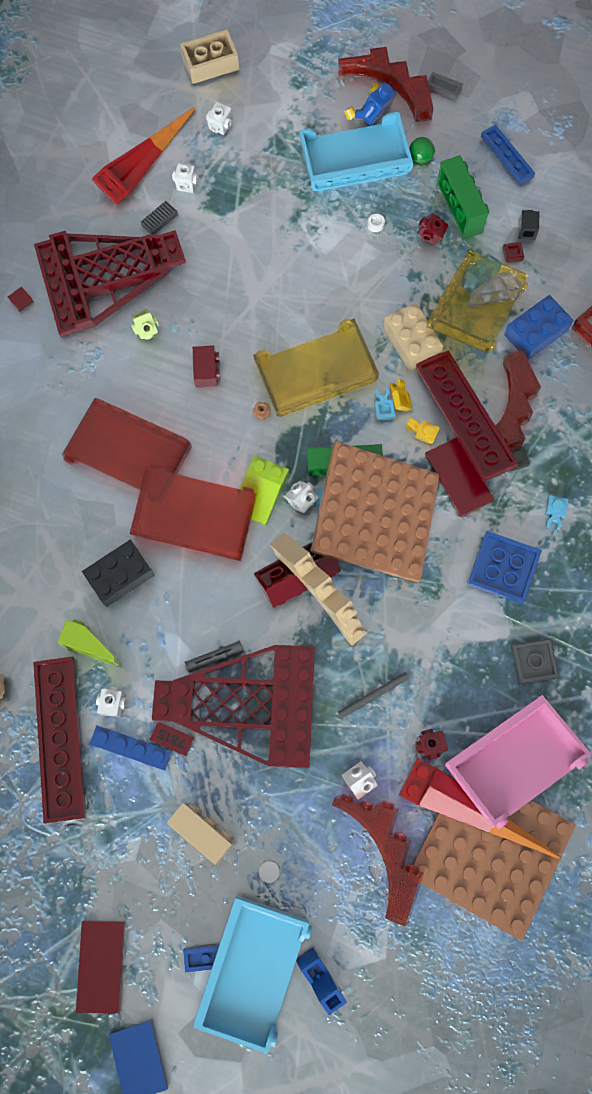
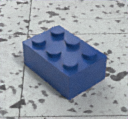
(538, 327)

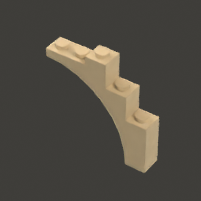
(321, 586)

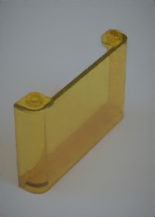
(473, 325)
(317, 369)

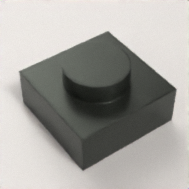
(521, 457)

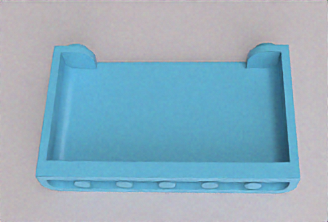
(356, 154)
(251, 974)

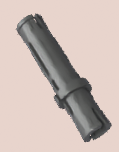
(235, 648)

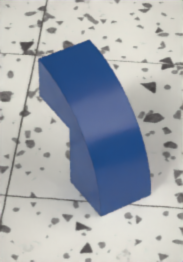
(321, 981)

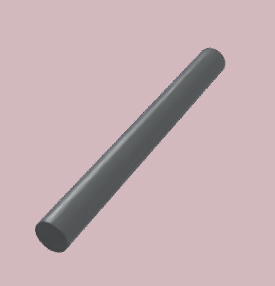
(373, 695)

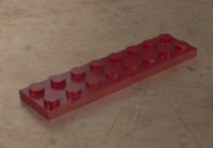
(466, 416)
(59, 740)

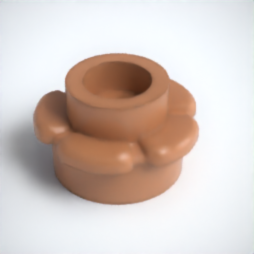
(261, 414)

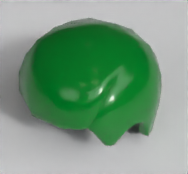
(422, 150)

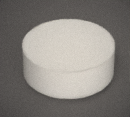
(376, 222)
(269, 871)

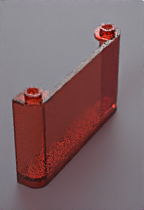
(124, 444)
(193, 513)

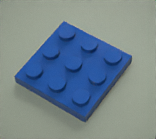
(504, 567)

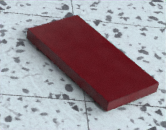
(459, 477)
(100, 967)

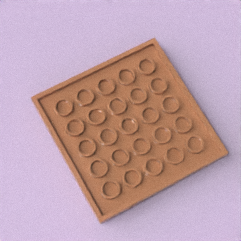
(375, 512)
(490, 873)

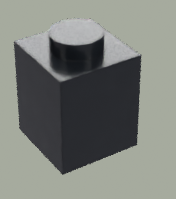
(528, 224)

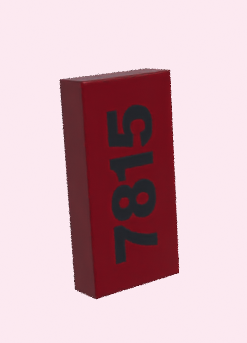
(172, 739)

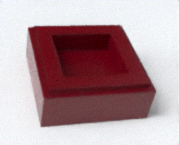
(513, 252)
(20, 299)

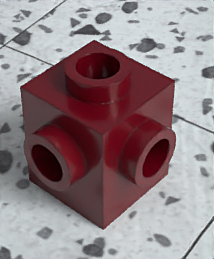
(432, 228)
(438, 741)

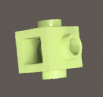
(144, 324)

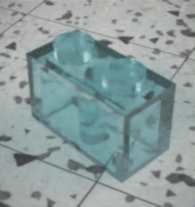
(480, 272)

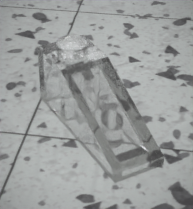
(500, 288)

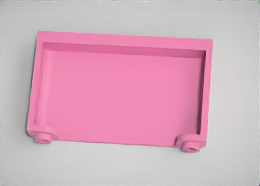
(517, 761)

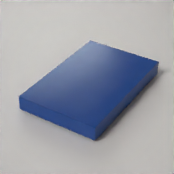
(138, 1059)

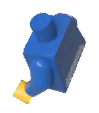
(375, 105)

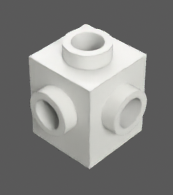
(220, 118)
(185, 177)
(302, 496)
(109, 708)
(360, 779)

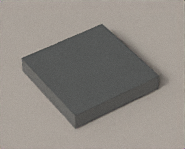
(535, 661)

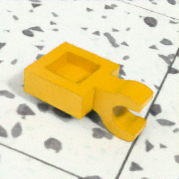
(400, 397)
(425, 431)

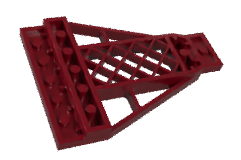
(65, 287)
(290, 704)

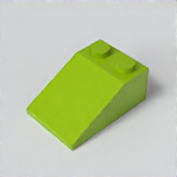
(268, 483)
(79, 639)

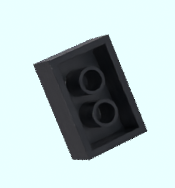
(118, 573)

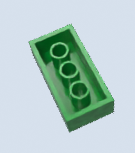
(462, 196)

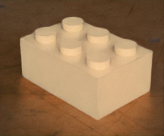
(210, 56)
(411, 336)
(201, 832)

